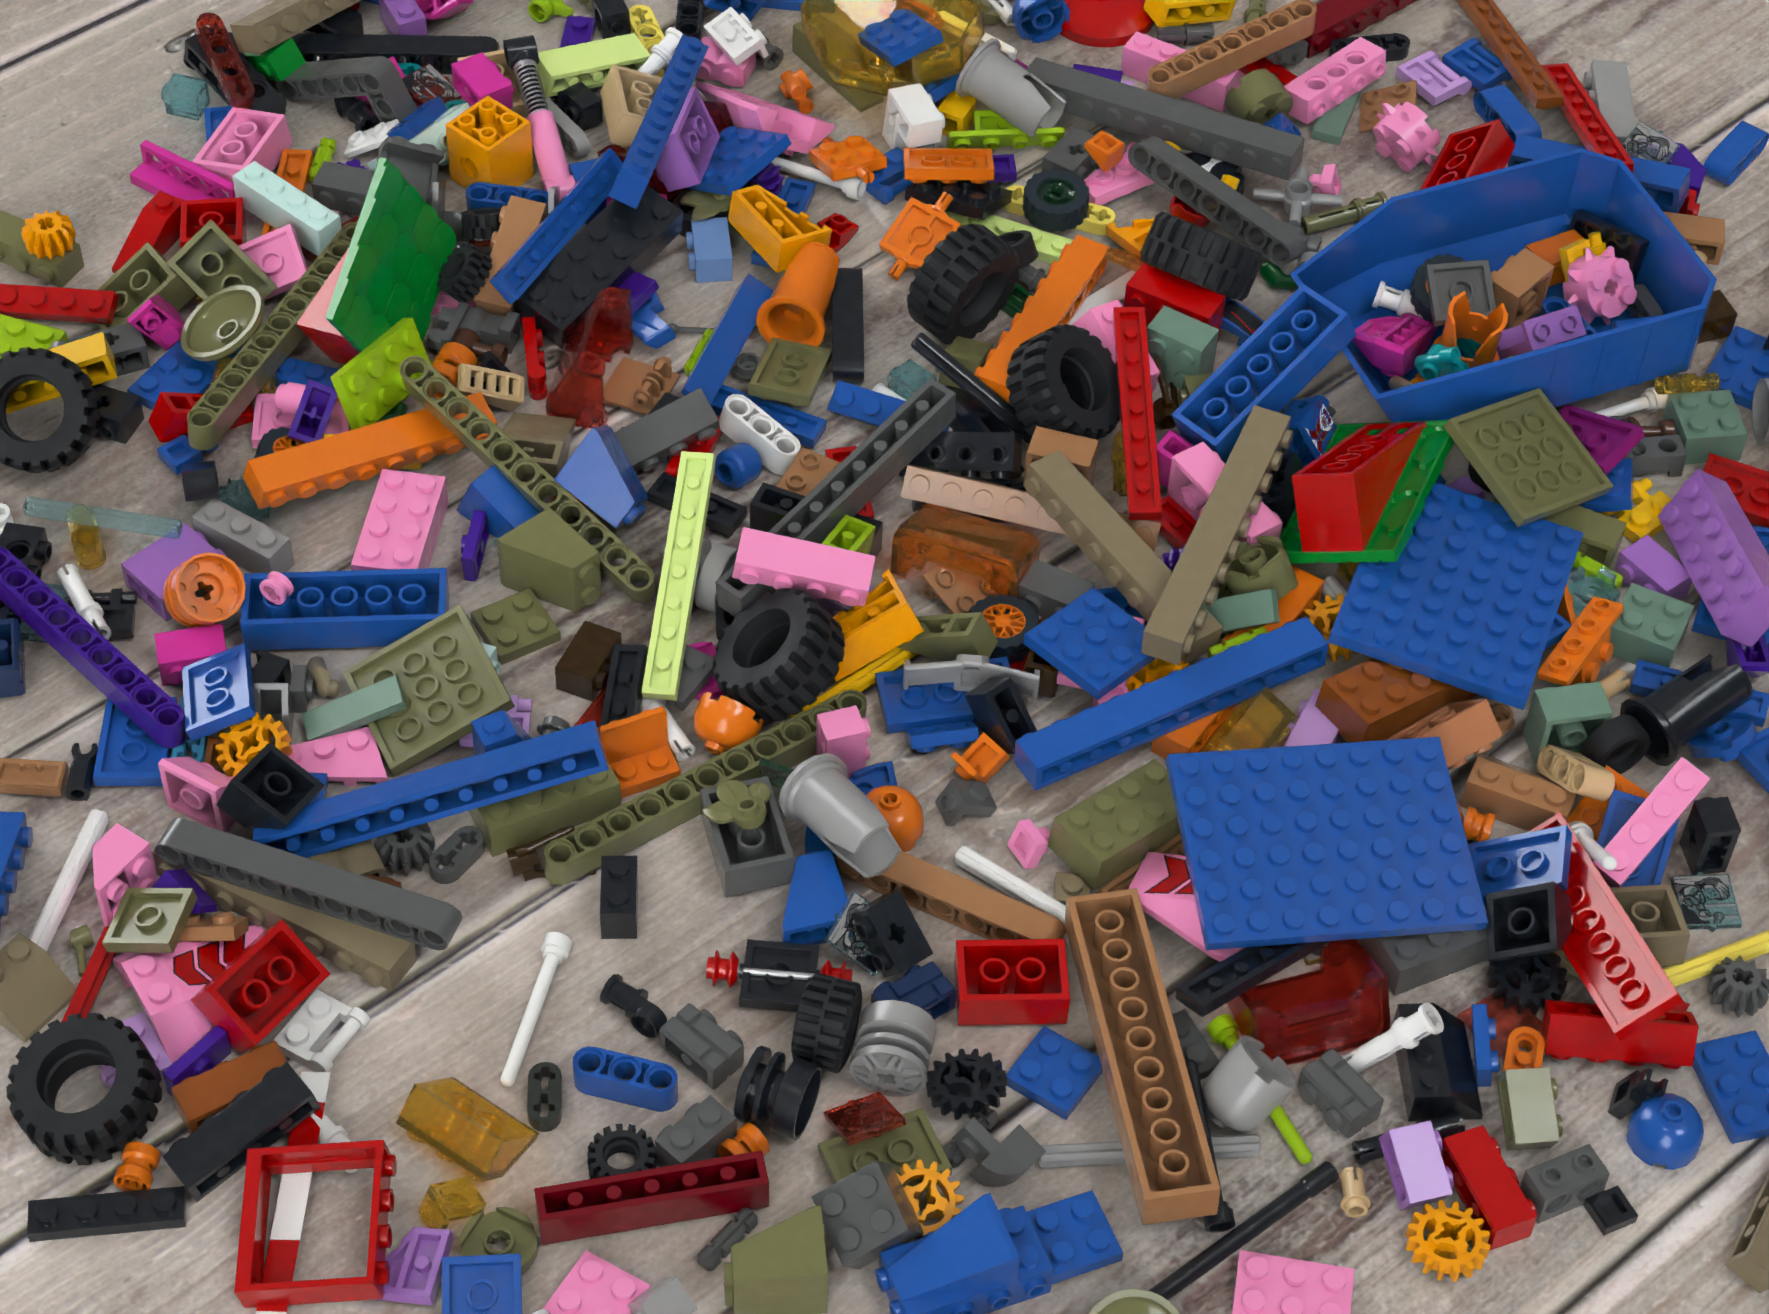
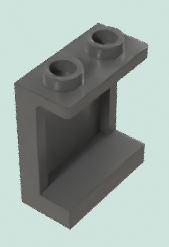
(416, 162)

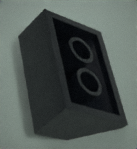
(1439, 1071)

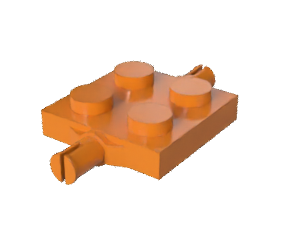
(848, 158)
(917, 233)

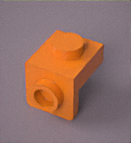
(980, 760)

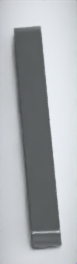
(309, 884)

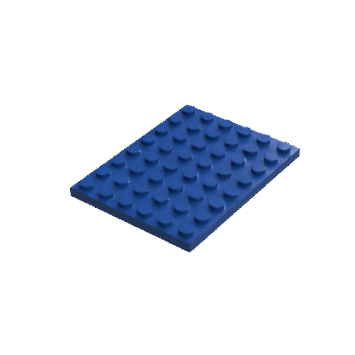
(1463, 598)
(1324, 843)

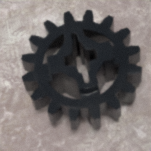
(1544, 978)
(966, 1084)

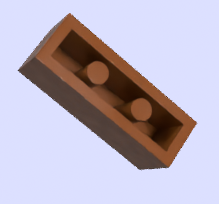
(216, 1088)

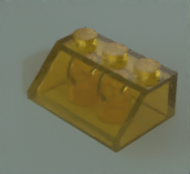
(1253, 724)
(465, 1128)

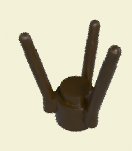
(1164, 406)
(525, 858)

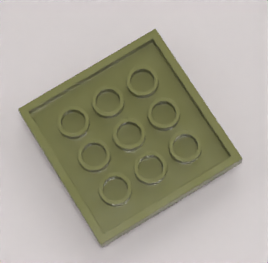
(1528, 457)
(444, 685)

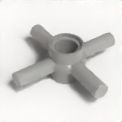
(1298, 196)

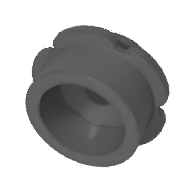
(746, 365)
(552, 724)

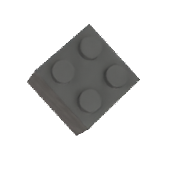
(867, 1214)

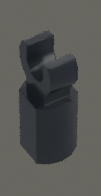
(81, 773)

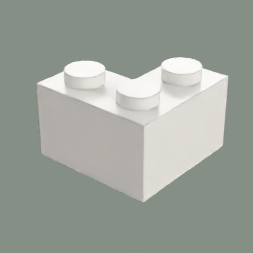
(911, 118)

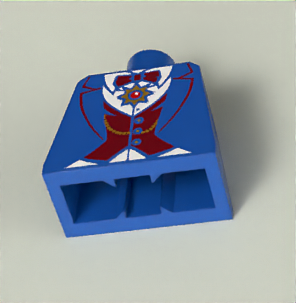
(1311, 427)

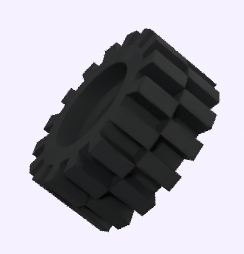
(480, 222)
(464, 272)
(617, 1142)

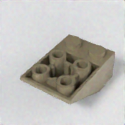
(542, 438)

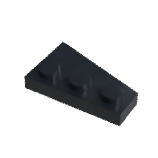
(1625, 244)

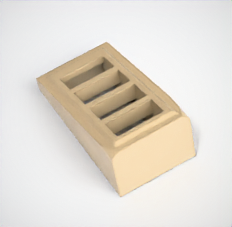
(510, 389)

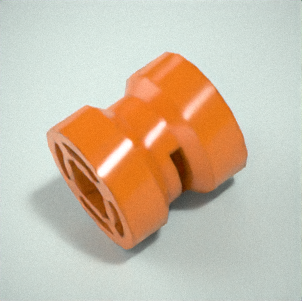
(747, 1140)
(138, 1163)

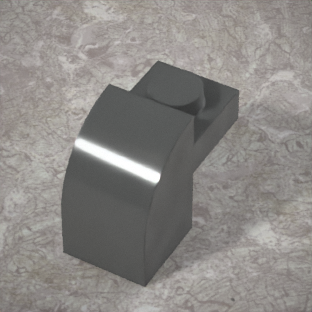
(998, 1162)

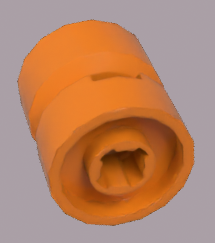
(449, 358)

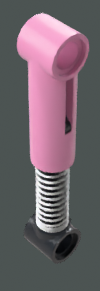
(522, 57)

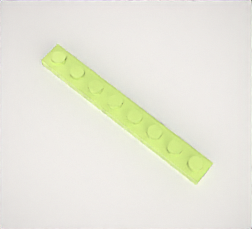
(678, 576)

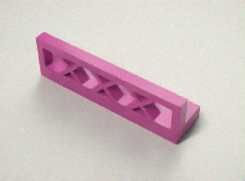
(166, 178)

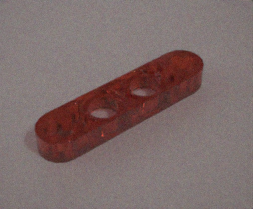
(225, 60)

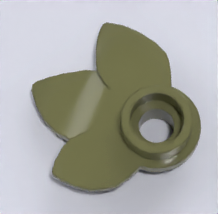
(706, 203)
(739, 804)

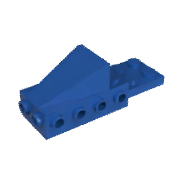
(997, 1256)

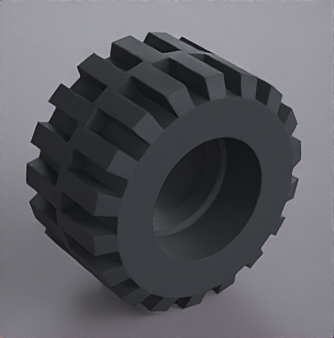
(827, 1022)

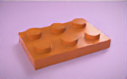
(948, 165)

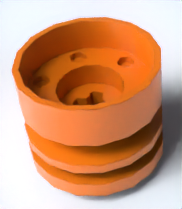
(215, 575)

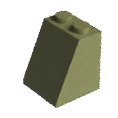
(550, 561)
(780, 1268)

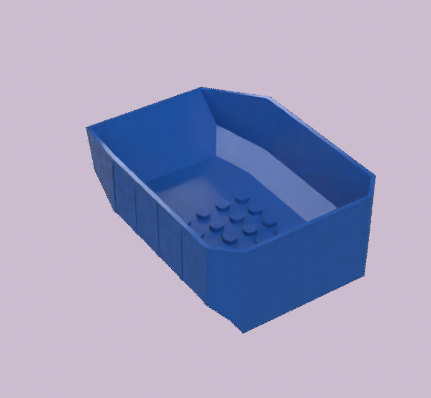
(1490, 221)

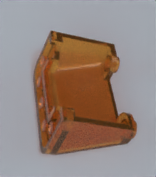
(964, 544)

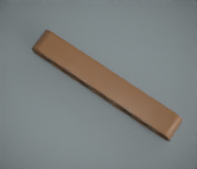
(1233, 49)
(959, 900)

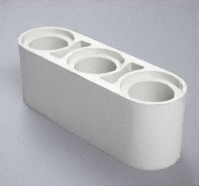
(751, 425)

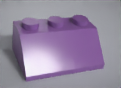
(688, 145)

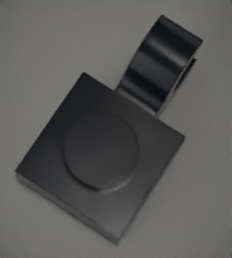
(1633, 1090)

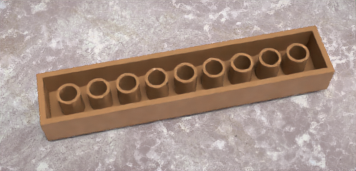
(1141, 1058)

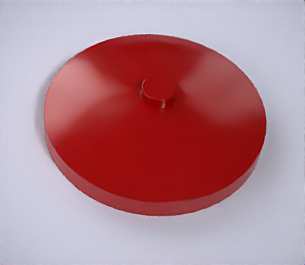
(1105, 22)

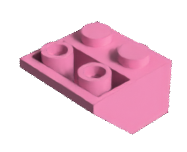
(120, 863)

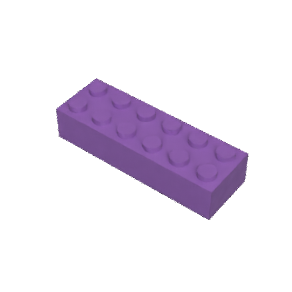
(1721, 555)

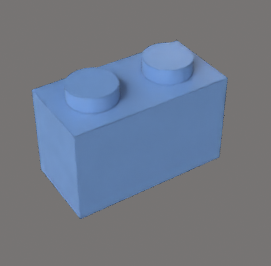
(711, 250)

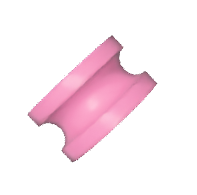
(276, 587)

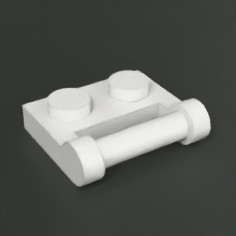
(313, 1025)

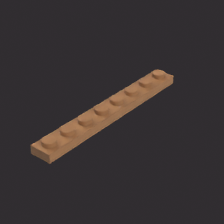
(995, 501)

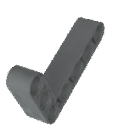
(352, 77)

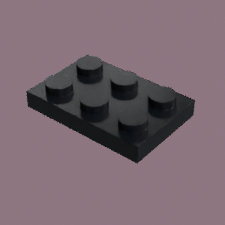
(969, 198)

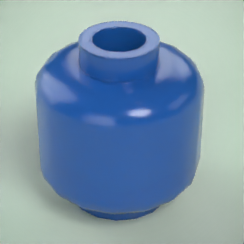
(738, 465)

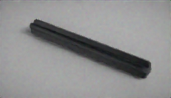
(969, 383)

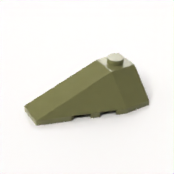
(859, 99)

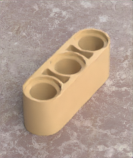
(1575, 772)

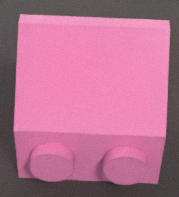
(195, 790)

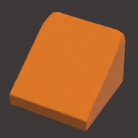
(1105, 150)

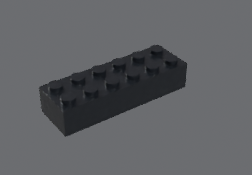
(596, 259)

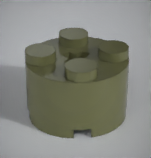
(1259, 97)
(1261, 568)

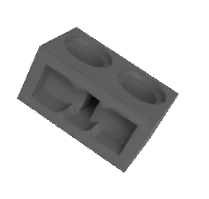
(1564, 1182)

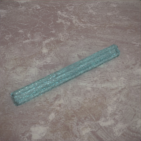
(102, 517)

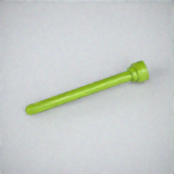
(1225, 1032)

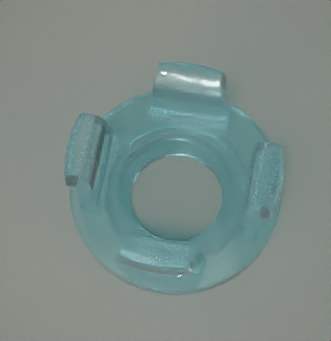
(1598, 586)

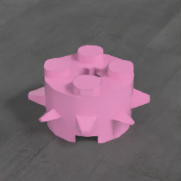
(1405, 136)
(1600, 285)

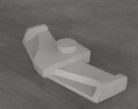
(968, 673)

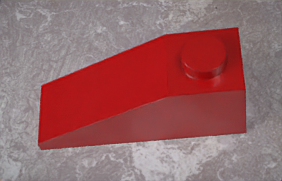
(156, 224)
(171, 413)

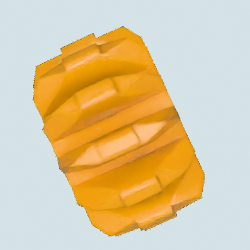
(48, 234)

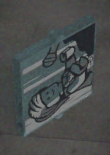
(1650, 144)
(1706, 901)
(846, 940)

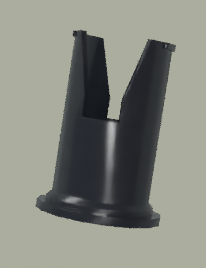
(1688, 706)

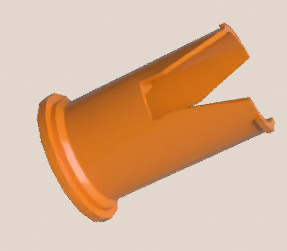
(801, 297)
(1474, 326)

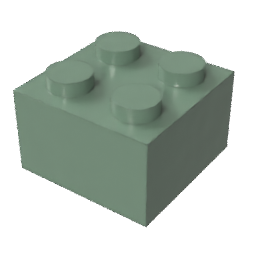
(1182, 345)
(1707, 424)
(1650, 627)
(1565, 716)

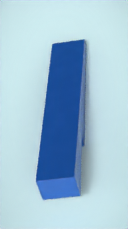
(727, 338)

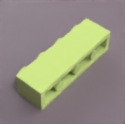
(588, 62)

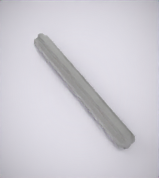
(1112, 1152)

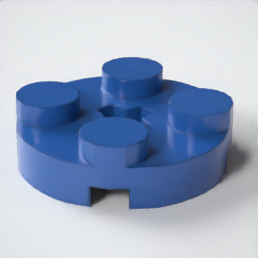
(1725, 737)

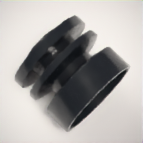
(771, 1090)

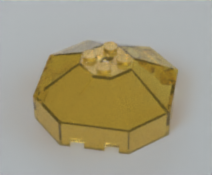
(833, 30)

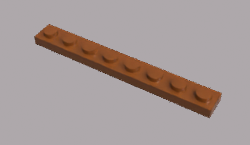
(1513, 53)

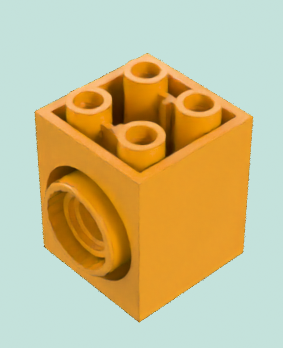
(490, 145)

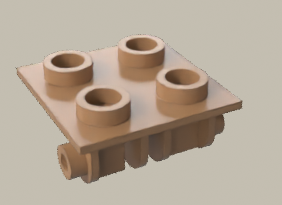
(1372, 102)
(640, 385)
(806, 472)
(954, 588)

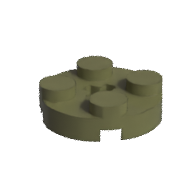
(494, 1226)

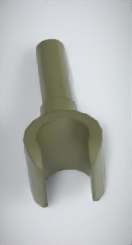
(81, 938)

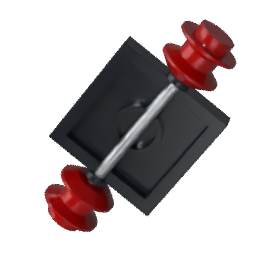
(772, 973)

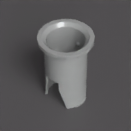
(1009, 90)
(839, 814)

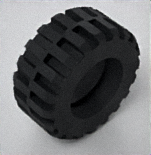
(1201, 256)
(963, 283)
(1083, 366)
(78, 418)
(779, 654)
(57, 1056)

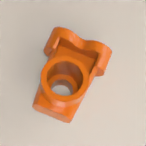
(795, 86)

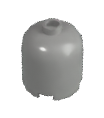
(1246, 1086)

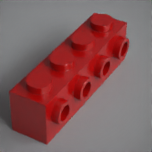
(1583, 1032)

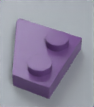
(417, 1266)

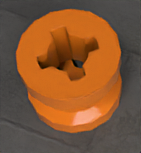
(1477, 825)

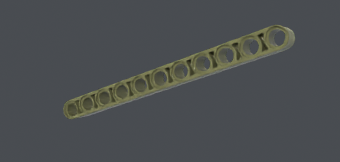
(262, 353)
(520, 465)
(783, 744)

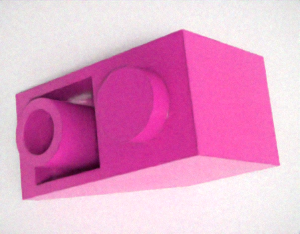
(158, 321)
(1167, 447)

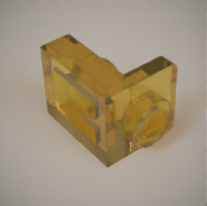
(450, 1202)

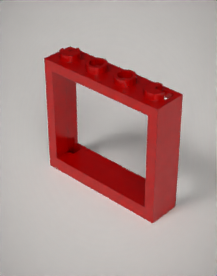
(270, 1161)

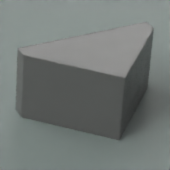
(276, 701)

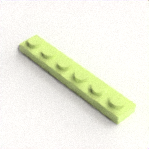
(1047, 244)

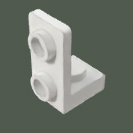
(368, 140)

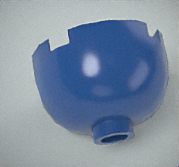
(1039, 18)
(1665, 1131)

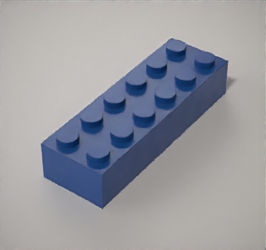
(1265, 370)
(343, 608)

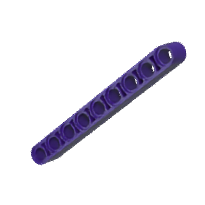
(90, 653)

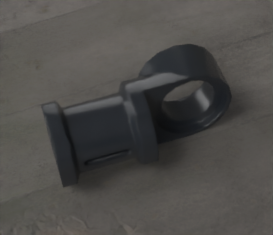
(356, 111)
(643, 1014)

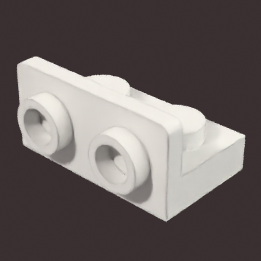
(735, 36)

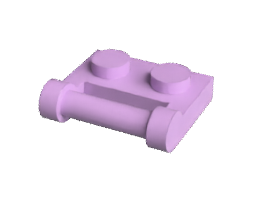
(1434, 79)

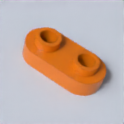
(1527, 1038)

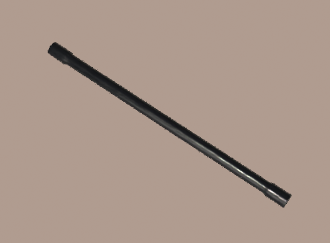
(1306, 1188)

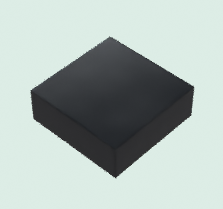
(1610, 1210)

